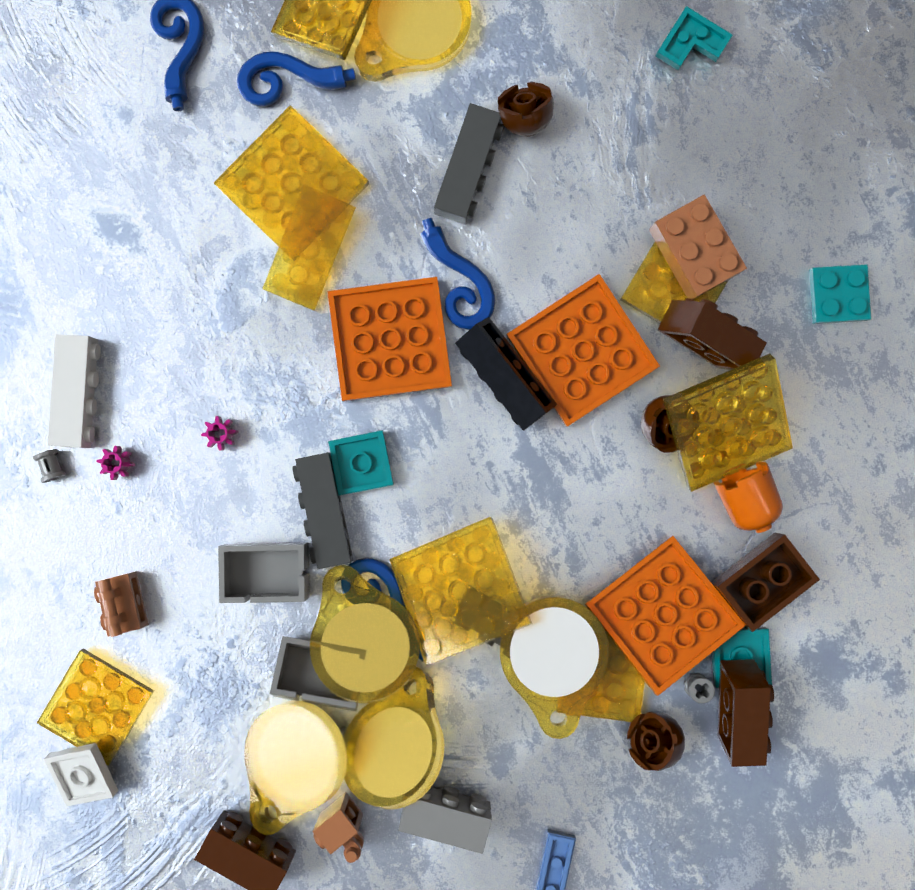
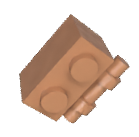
(121, 604)
(340, 826)

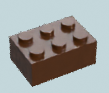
(711, 333)
(765, 580)
(744, 712)
(245, 854)

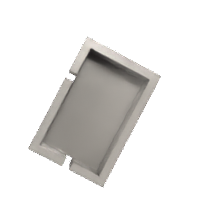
(263, 569)
(296, 677)
(449, 818)

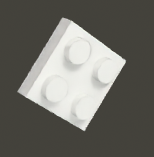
(81, 774)

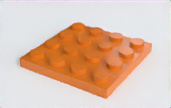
(389, 339)
(583, 349)
(665, 615)

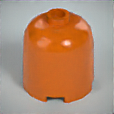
(751, 498)

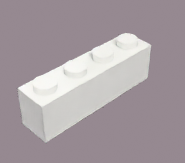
(73, 391)

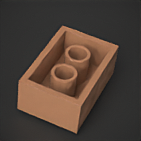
(697, 248)

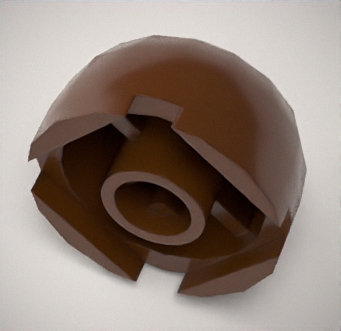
(526, 109)
(656, 426)
(655, 741)

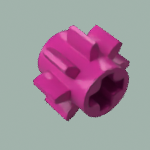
(215, 427)
(123, 458)

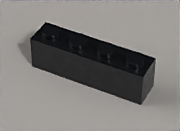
(505, 373)

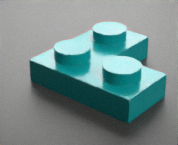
(692, 32)

